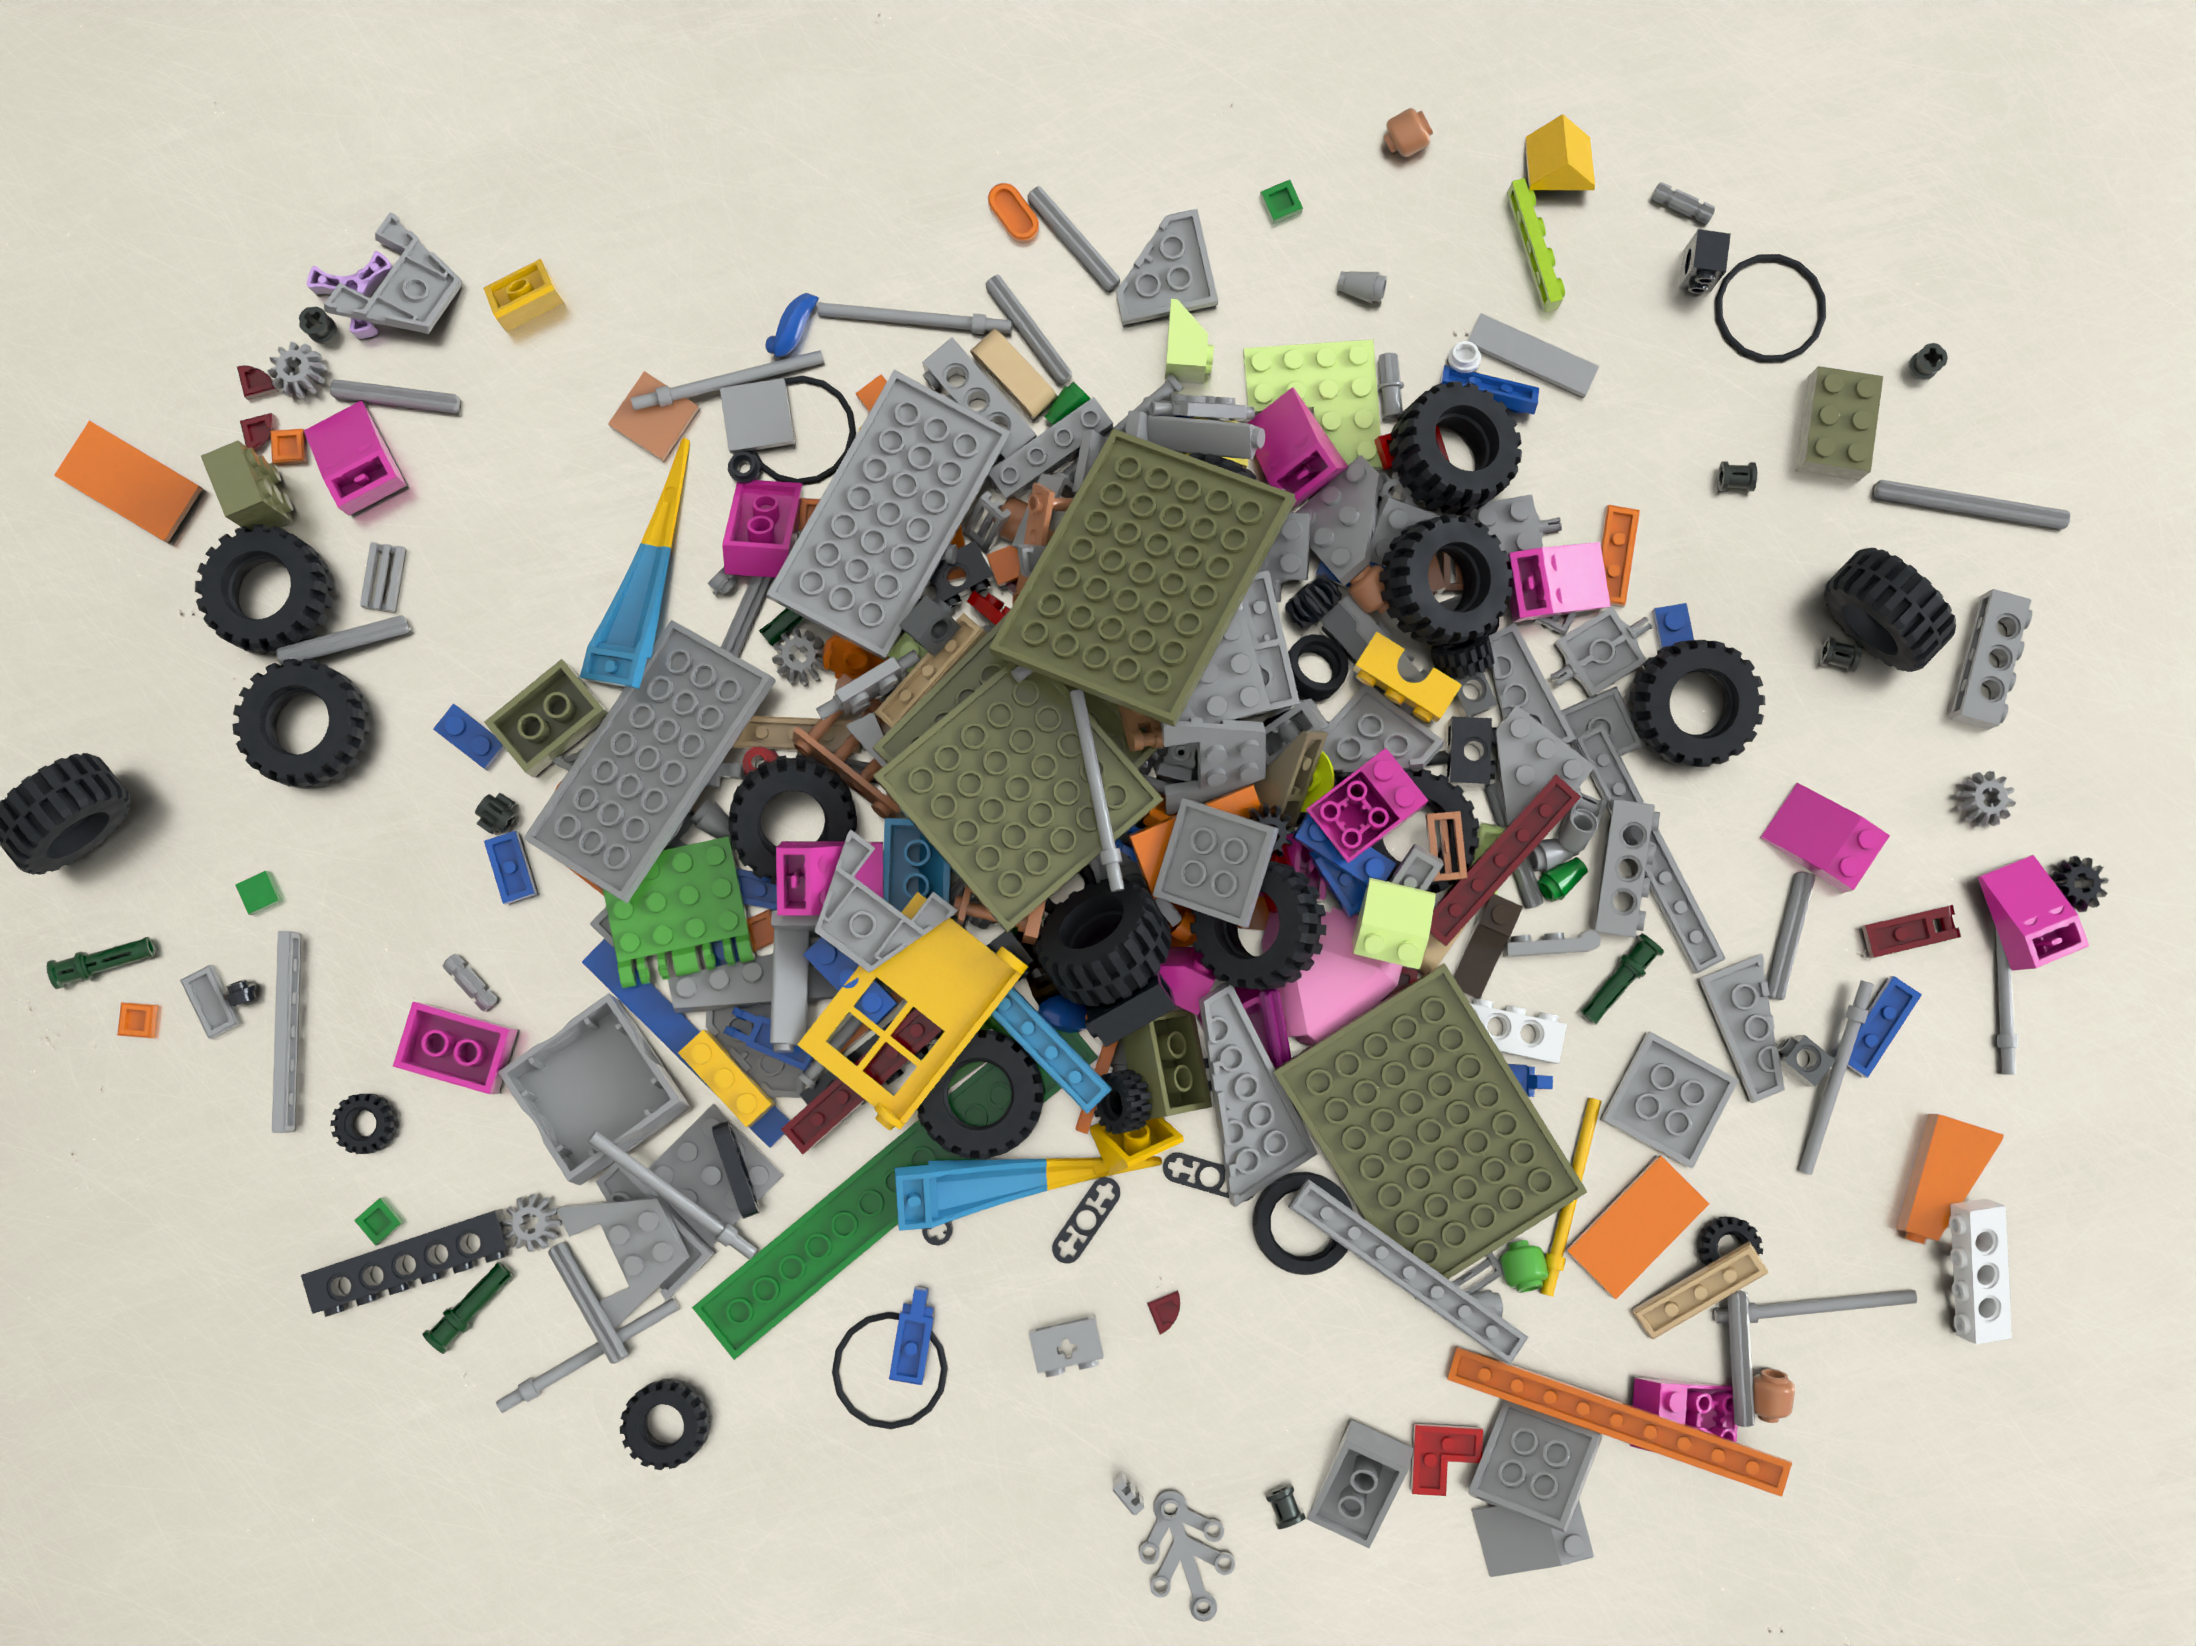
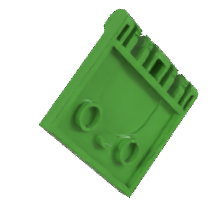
(682, 903)

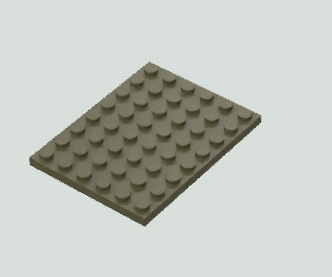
(1143, 576)
(1430, 1126)

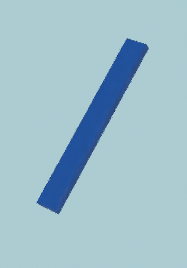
(670, 1027)

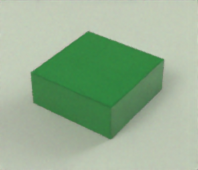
(1281, 201)
(258, 892)
(379, 1221)

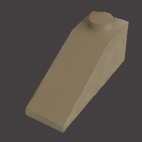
(1291, 774)

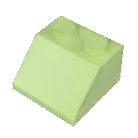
(1187, 347)
(1394, 923)

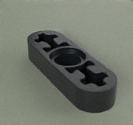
(736, 1169)
(1183, 1177)
(1065, 1236)

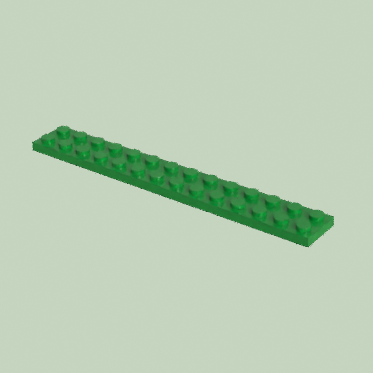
(847, 1219)

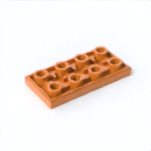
(128, 481)
(1151, 842)
(1637, 1227)

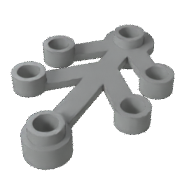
(1184, 1549)

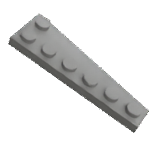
(738, 986)

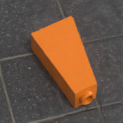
(1943, 1174)

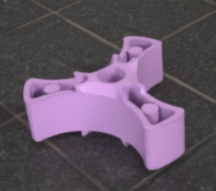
(363, 281)

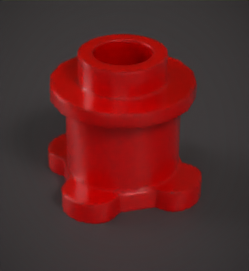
(755, 754)

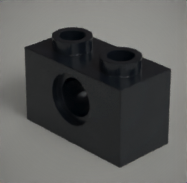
(1704, 261)
(1459, 768)

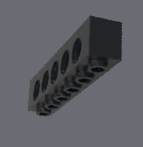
(322, 1284)

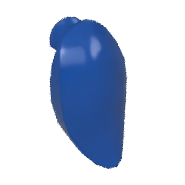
(791, 325)
(1063, 1014)

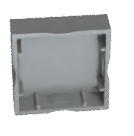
(590, 1080)

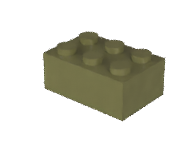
(1839, 423)
(247, 486)
(547, 718)
(1171, 1063)

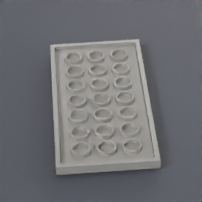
(888, 514)
(649, 761)

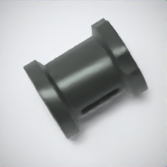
(312, 315)
(1921, 368)
(1737, 476)
(1852, 652)
(1285, 1507)

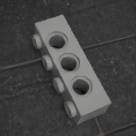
(953, 360)
(1048, 451)
(1969, 704)
(1609, 918)

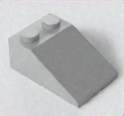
(1361, 1484)
(1522, 1545)

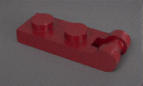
(1910, 931)

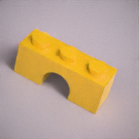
(1379, 668)
(726, 1079)

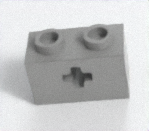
(1289, 725)
(1080, 1332)

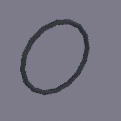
(1771, 257)
(852, 432)
(876, 1423)

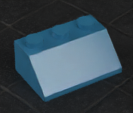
(911, 865)

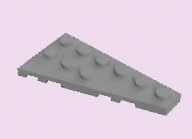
(1254, 1114)

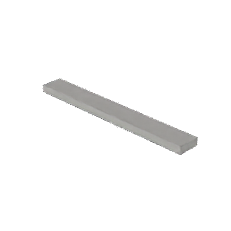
(1666, 878)
(1408, 1271)

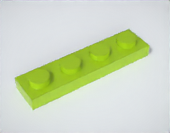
(1532, 233)

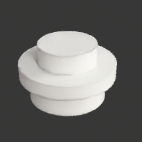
(1464, 357)

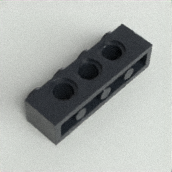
(977, 572)

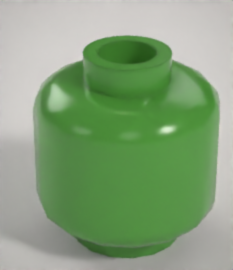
(1524, 1266)

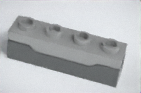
(1354, 631)

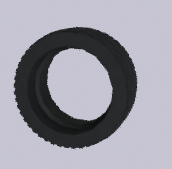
(1262, 1225)

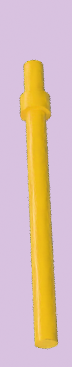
(1555, 1260)

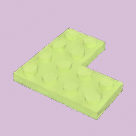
(1332, 381)

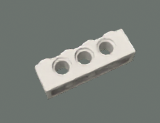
(1549, 1032)
(1989, 1286)

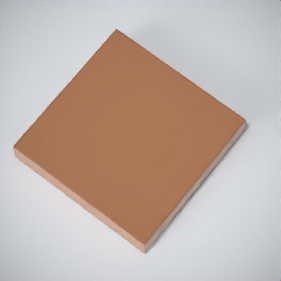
(653, 427)

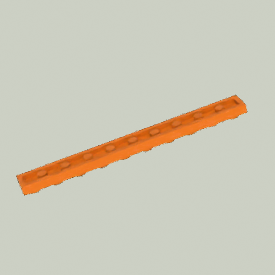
(1620, 1421)

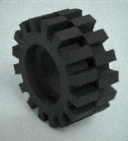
(1463, 657)
(1133, 1112)
(344, 1118)
(1720, 1228)

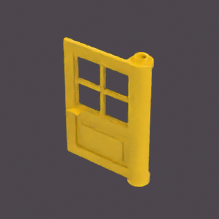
(946, 979)

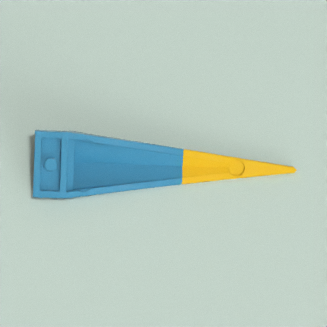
(630, 624)
(958, 1188)

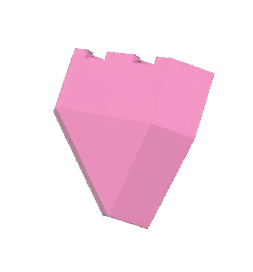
(1336, 985)

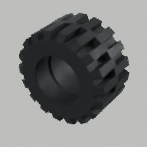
(642, 1441)

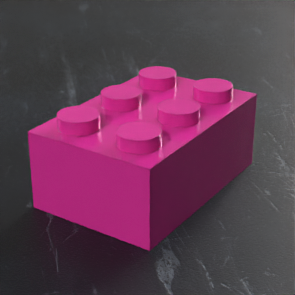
(454, 1048)

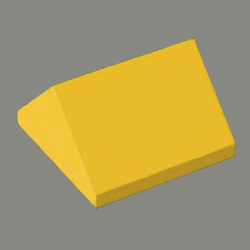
(1559, 157)
(522, 295)
(1132, 1147)

